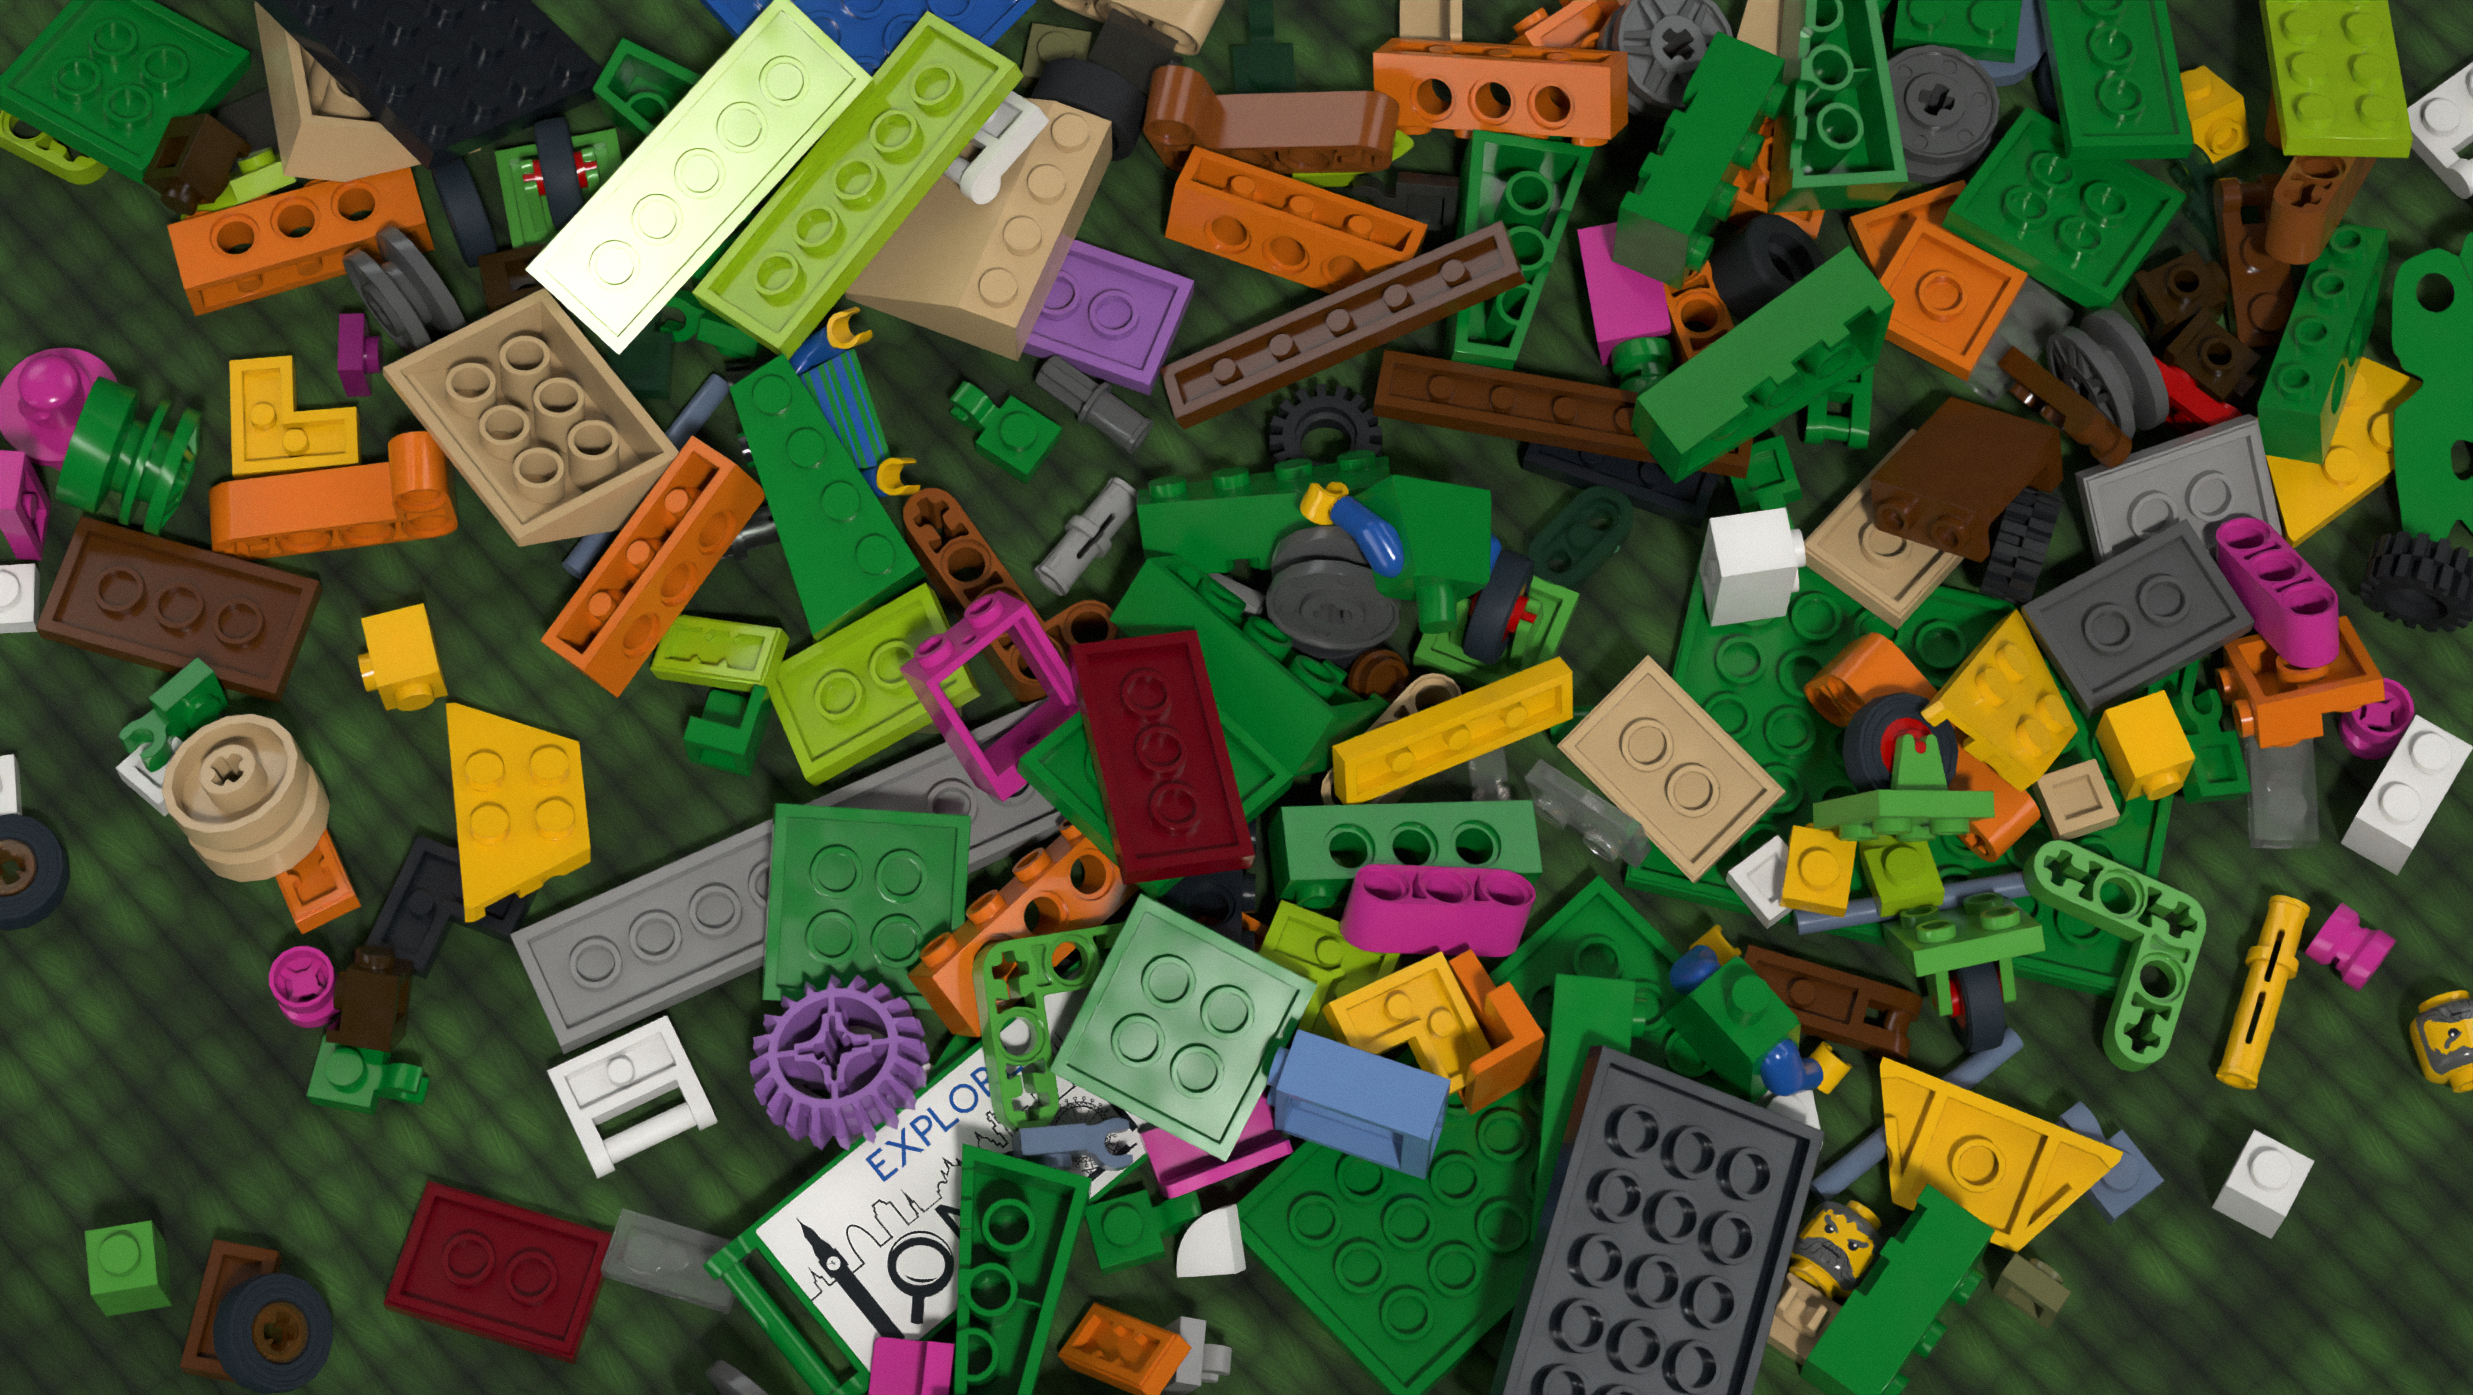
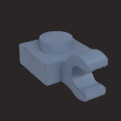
(1061, 1143)
(2127, 1181)

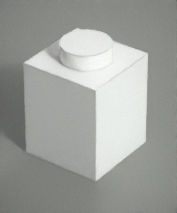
(2263, 1184)

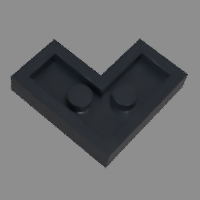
(430, 900)

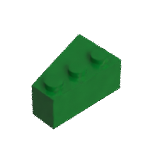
(1901, 1301)

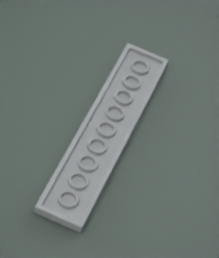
(708, 911)

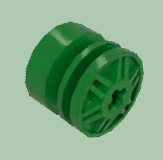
(129, 456)

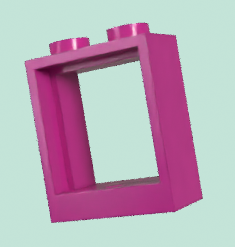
(944, 653)

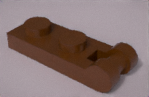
(2259, 285)
(2065, 408)
(1835, 1003)

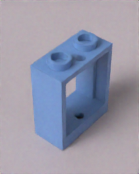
(1358, 1103)

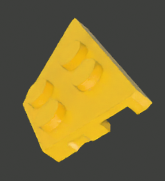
(2356, 460)
(2006, 705)
(514, 806)
(1984, 1155)

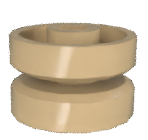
(246, 797)

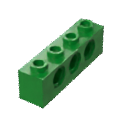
(2324, 344)
(1302, 837)

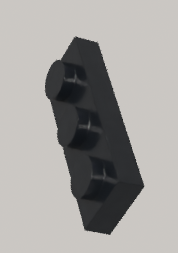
(1641, 482)

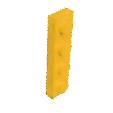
(1453, 732)

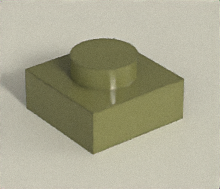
(1050, 43)
(2033, 1289)

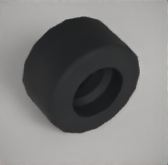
(1762, 263)

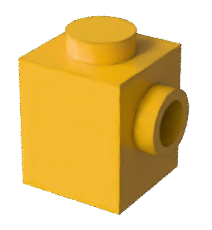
(402, 659)
(2145, 747)

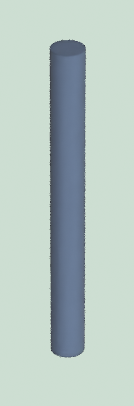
(685, 425)
(1864, 909)
(1874, 1147)

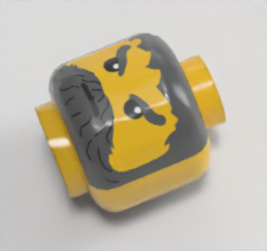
(2445, 1039)
(1836, 1247)

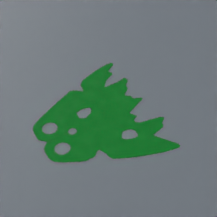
(2441, 410)

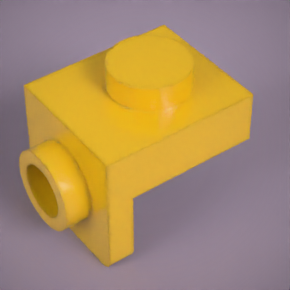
(2214, 113)
(1817, 871)

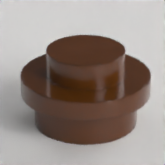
(1379, 672)

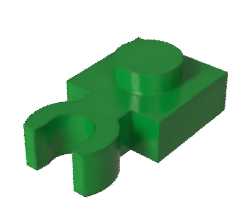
(2218, 763)

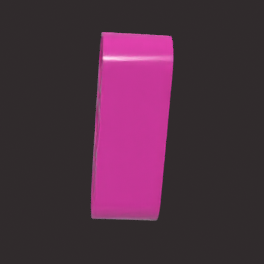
(2280, 591)
(1437, 910)

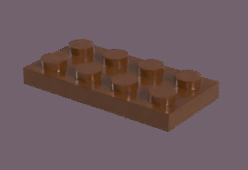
(176, 603)

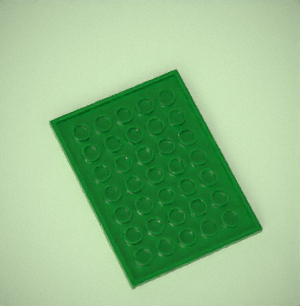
(1753, 688)

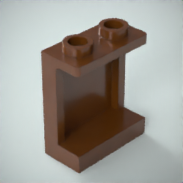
(1962, 475)

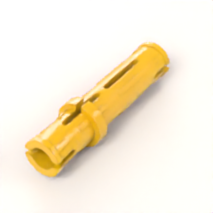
(2282, 924)

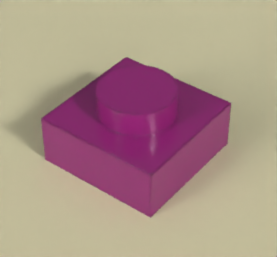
(358, 355)

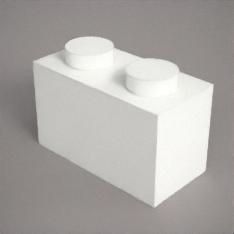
(1750, 566)
(2406, 795)

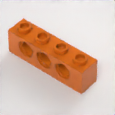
(1590, 78)
(1286, 224)
(286, 263)
(654, 566)
(997, 916)

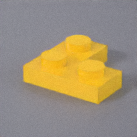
(275, 437)
(1414, 1007)

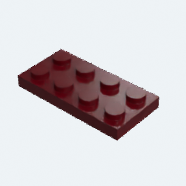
(1160, 757)

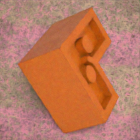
(1508, 1029)

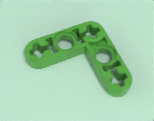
(2149, 939)
(1034, 979)

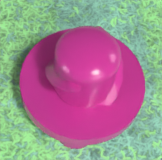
(44, 401)

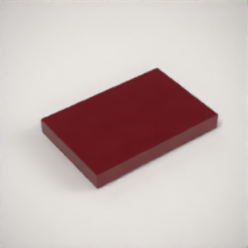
(499, 1272)

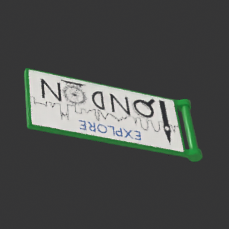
(879, 1226)

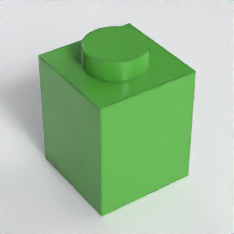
(128, 1268)

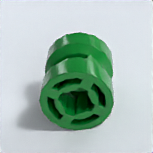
(1641, 361)

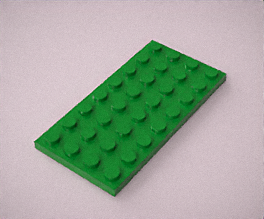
(1432, 1266)

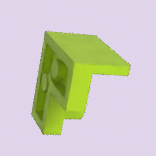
(1320, 953)

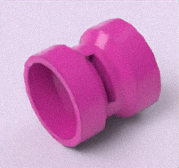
(2390, 715)
(2350, 947)
(297, 976)

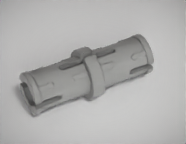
(1087, 537)

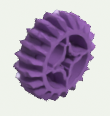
(871, 1075)

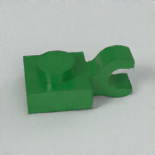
(709, 328)
(1010, 436)
(1769, 479)
(179, 710)
(357, 1078)
(1131, 1230)

